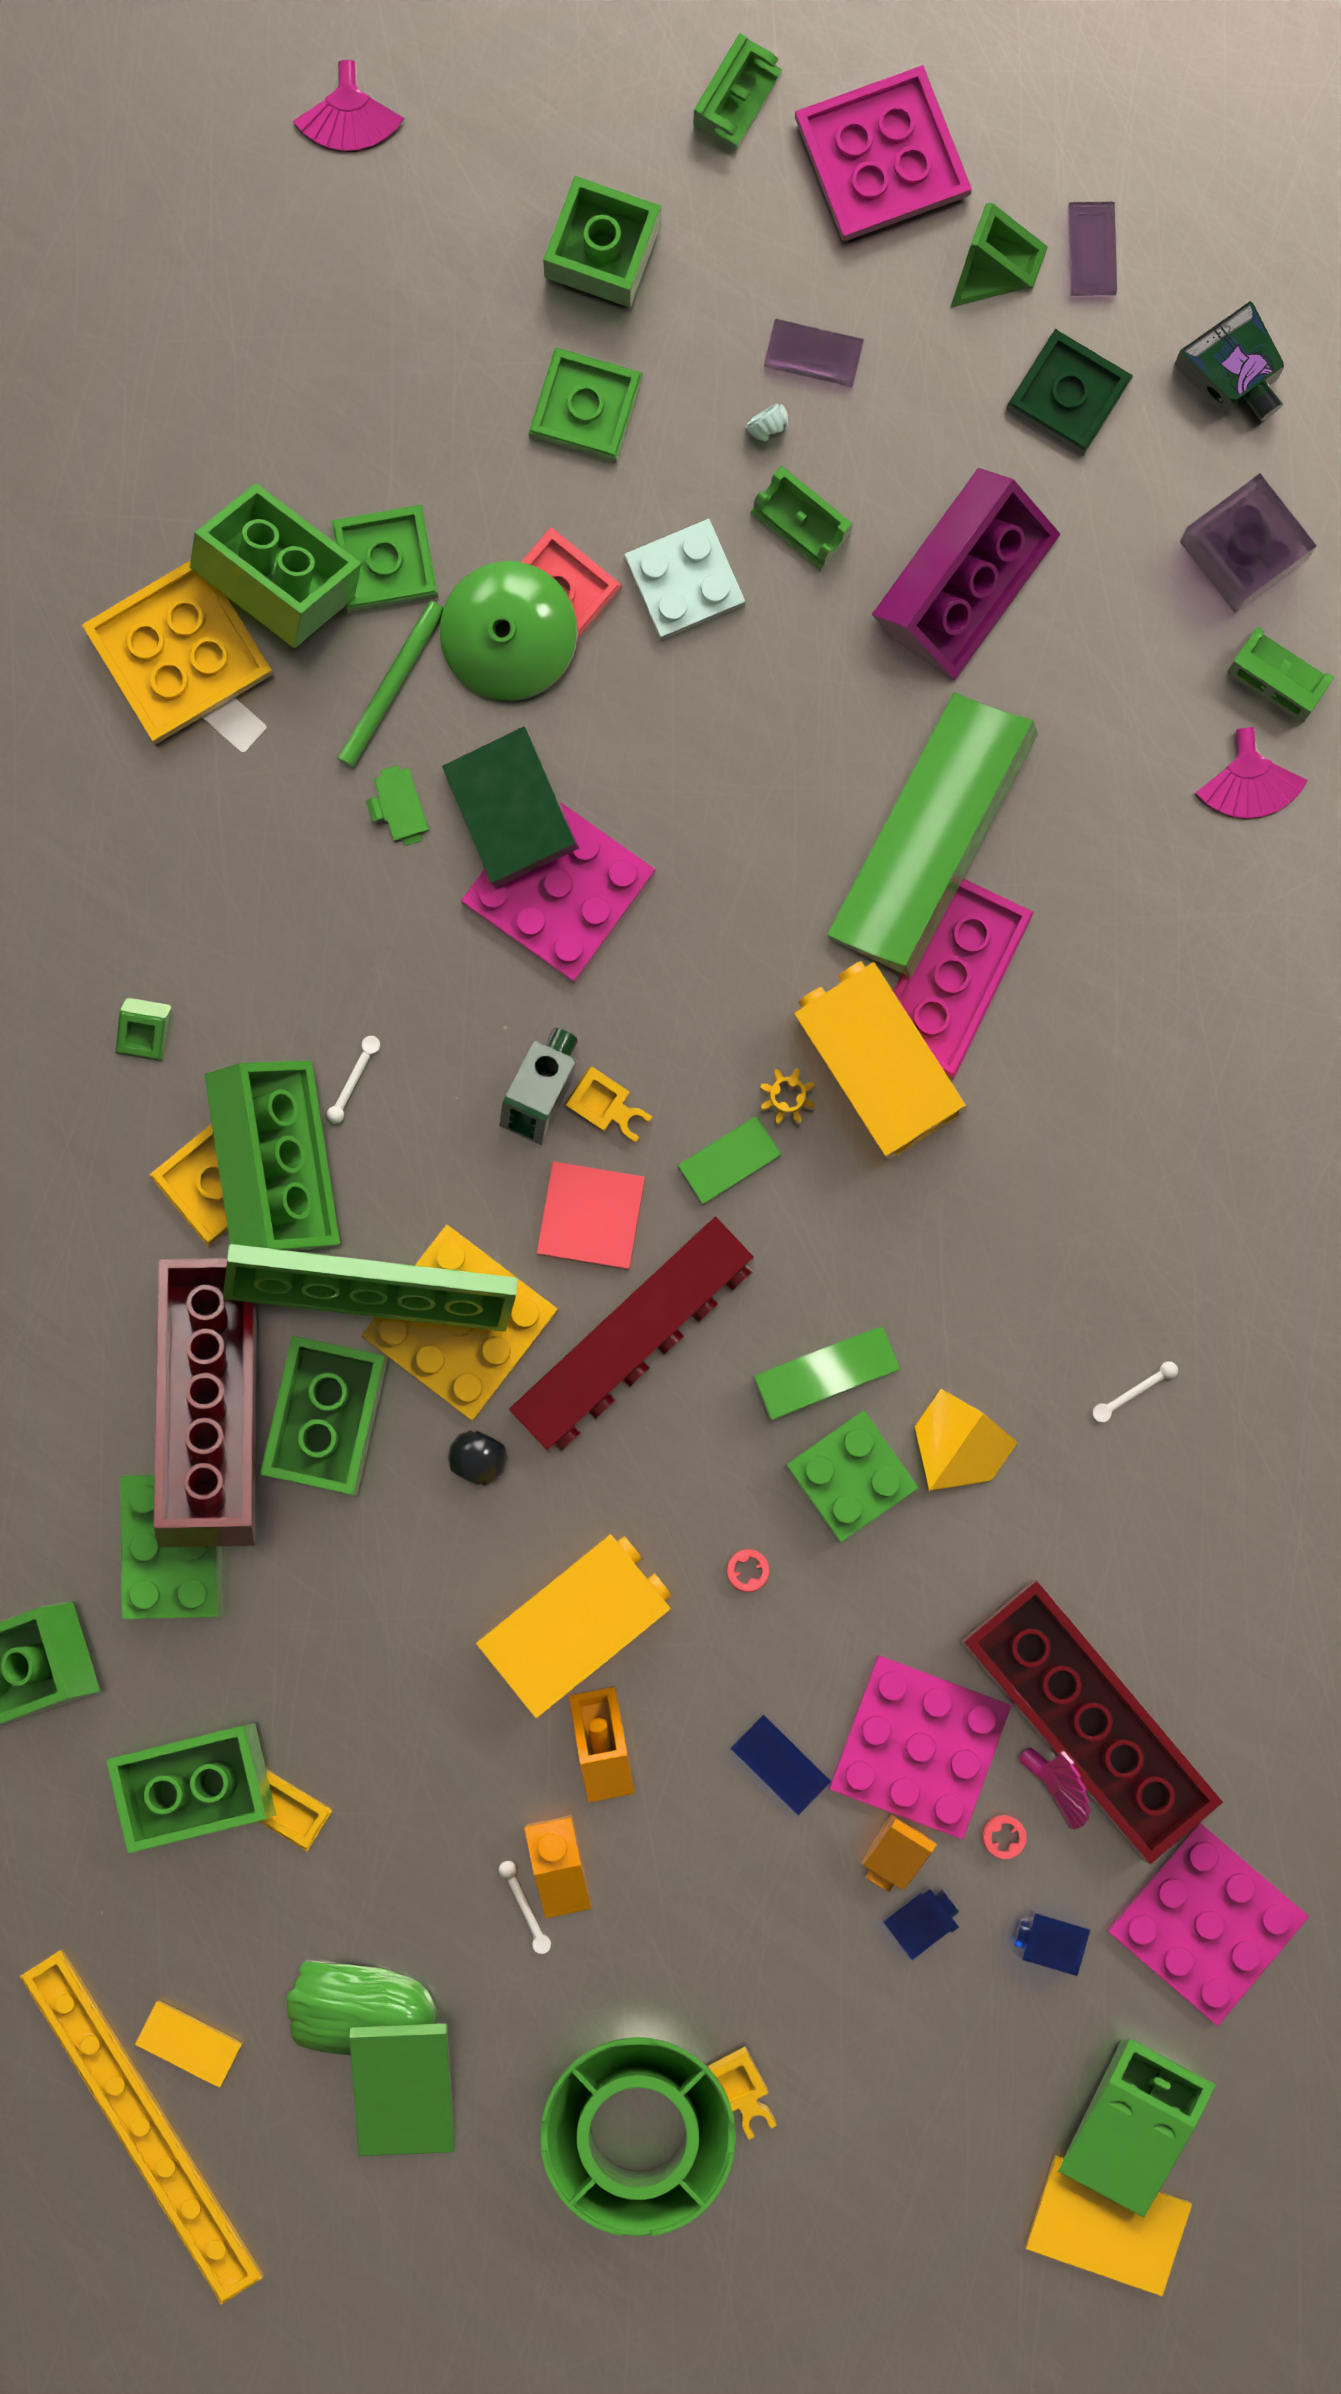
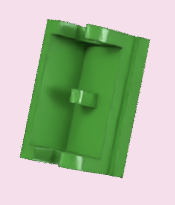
(737, 92)
(801, 518)
(1280, 675)

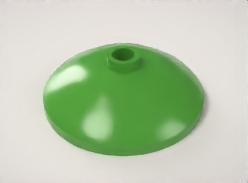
(539, 639)

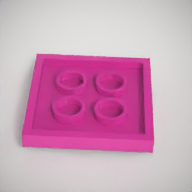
(883, 153)
(568, 904)
(920, 1747)
(1207, 1923)

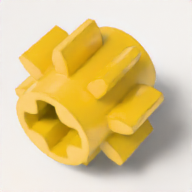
(792, 1084)

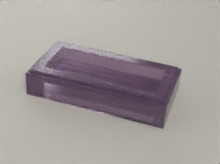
(1092, 248)
(813, 352)

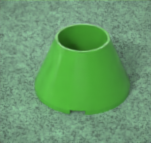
(626, 2199)

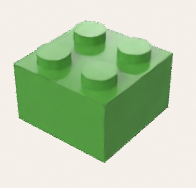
(602, 241)
(851, 1476)

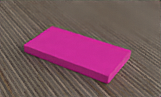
(962, 971)

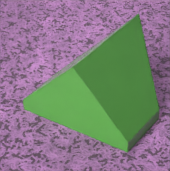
(999, 259)

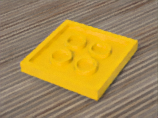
(177, 651)
(456, 1361)

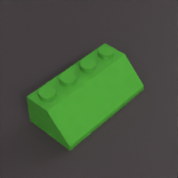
(272, 1156)

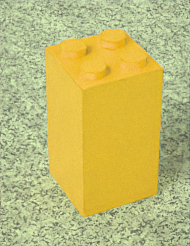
(880, 1059)
(575, 1624)

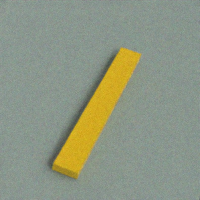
(142, 2126)

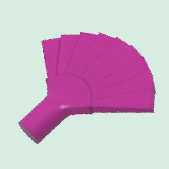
(348, 116)
(1251, 783)
(1063, 1783)

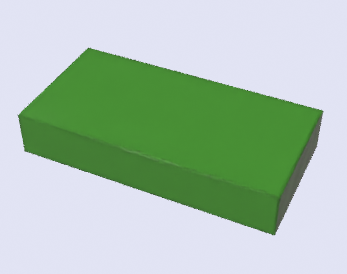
(729, 1160)

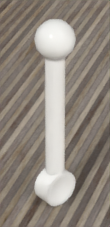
(370, 1047)
(1103, 1412)
(541, 1942)

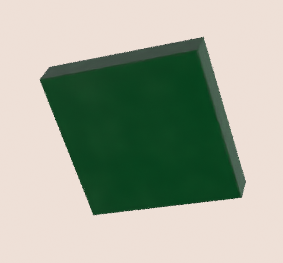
(1069, 392)

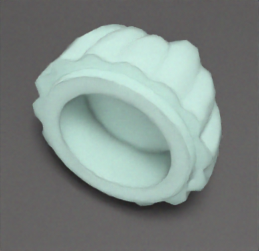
(768, 422)

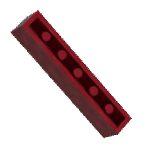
(632, 1334)

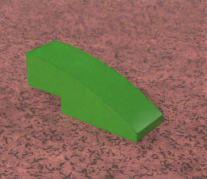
(826, 1373)

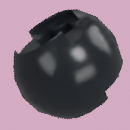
(477, 1457)

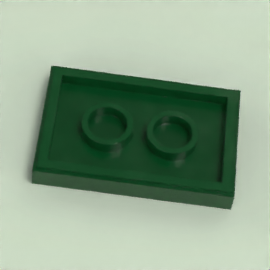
(510, 807)

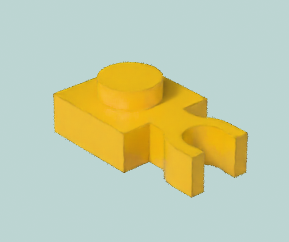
(601, 1100)
(743, 2087)

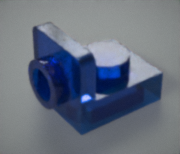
(922, 1921)

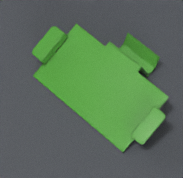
(398, 805)

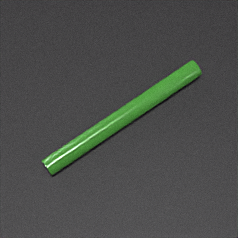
(391, 684)

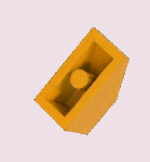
(601, 1744)
(896, 1854)
(558, 1866)

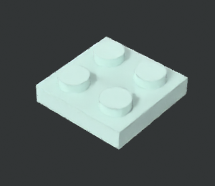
(684, 579)

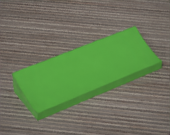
(933, 833)
(369, 1288)

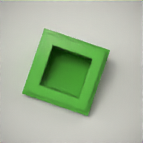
(142, 1028)

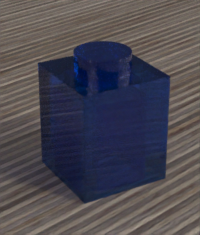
(1051, 1942)

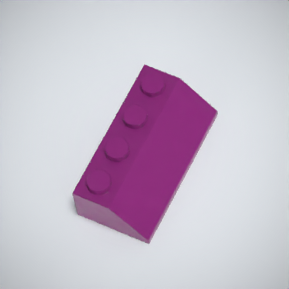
(967, 572)

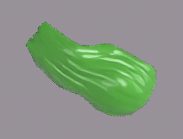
(345, 1996)

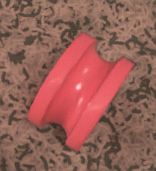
(743, 1557)
(1013, 1848)

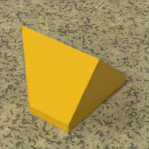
(960, 1443)

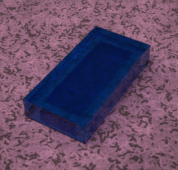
(780, 1764)

